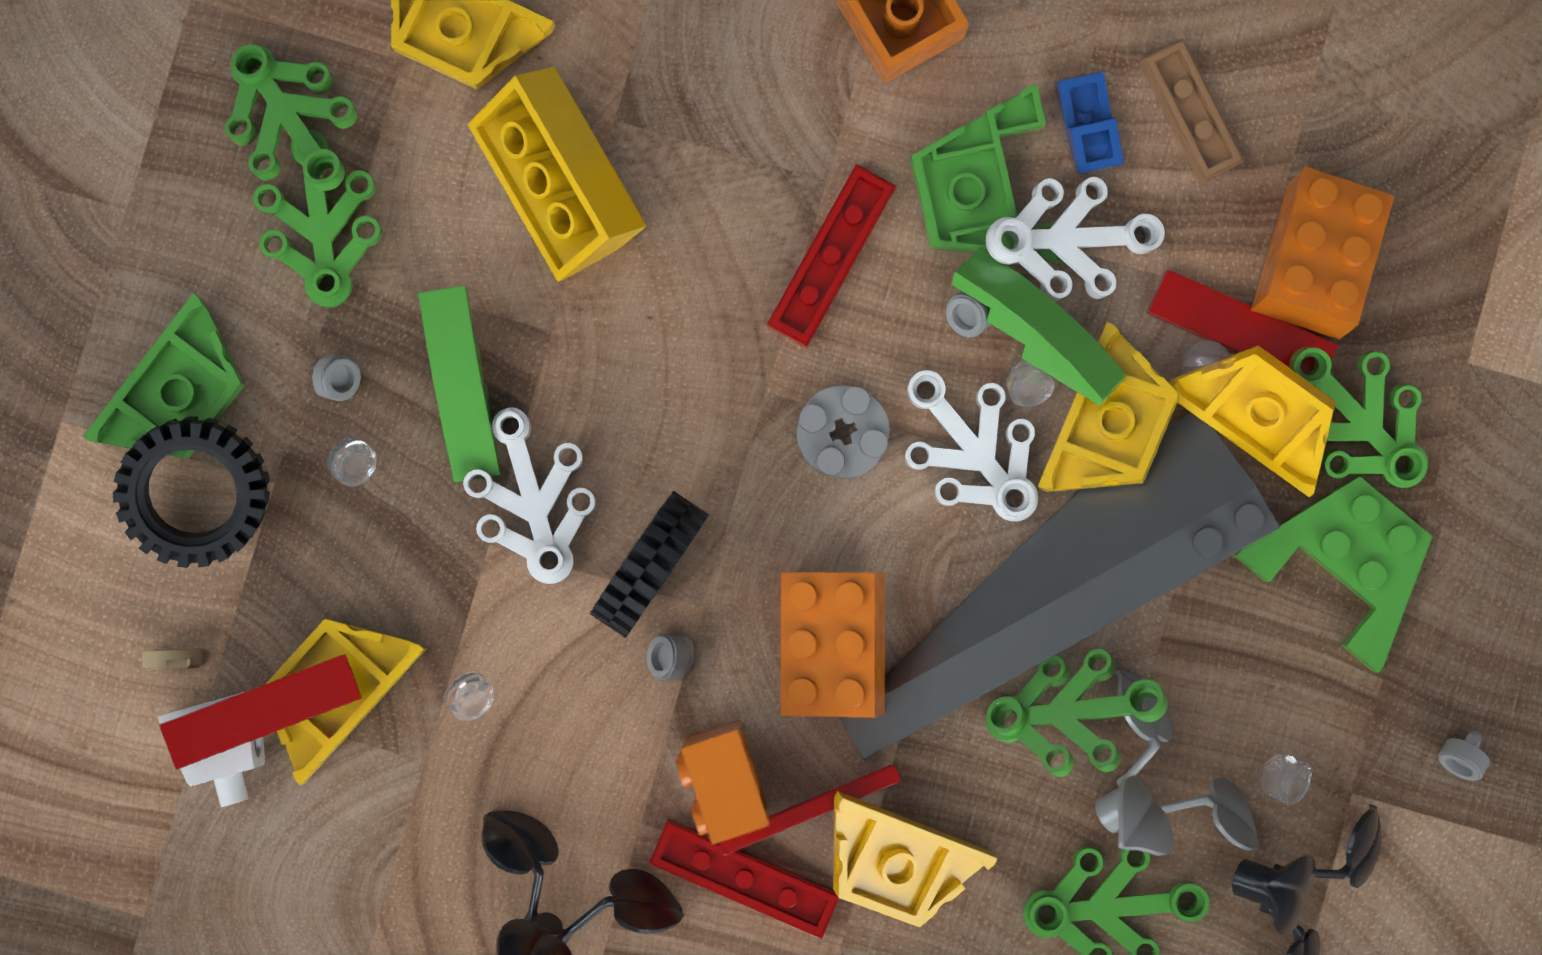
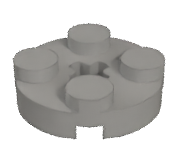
(855, 408)

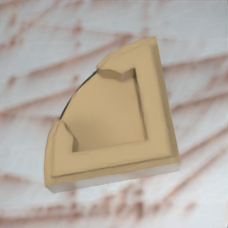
(172, 659)

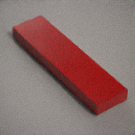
(831, 256)
(1230, 321)
(260, 711)
(813, 808)
(745, 879)

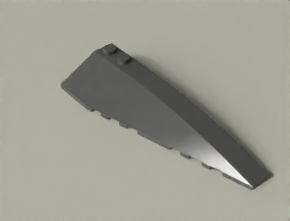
(1076, 576)

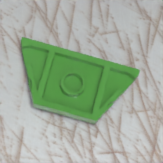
(177, 378)

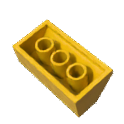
(555, 172)

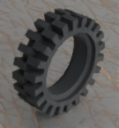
(166, 540)
(649, 564)

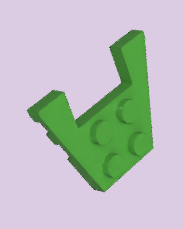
(966, 180)
(1365, 547)

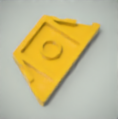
(466, 37)
(1263, 412)
(1120, 437)
(376, 664)
(897, 862)

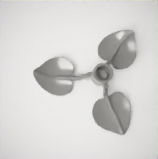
(1143, 822)

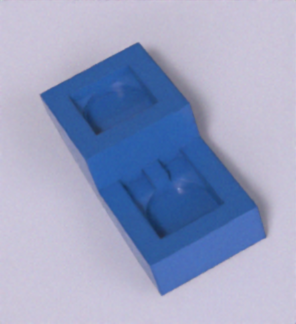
(1089, 123)

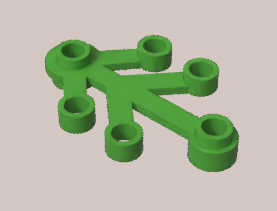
(284, 111)
(321, 230)
(1367, 421)
(1069, 709)
(1106, 907)

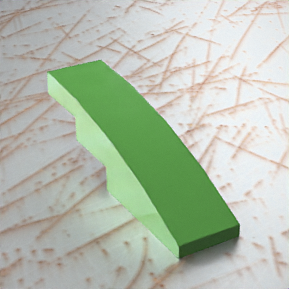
(1050, 335)
(459, 382)

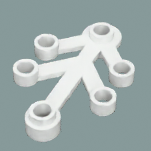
(1066, 239)
(976, 453)
(533, 503)

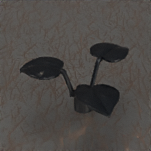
(524, 844)
(1285, 888)

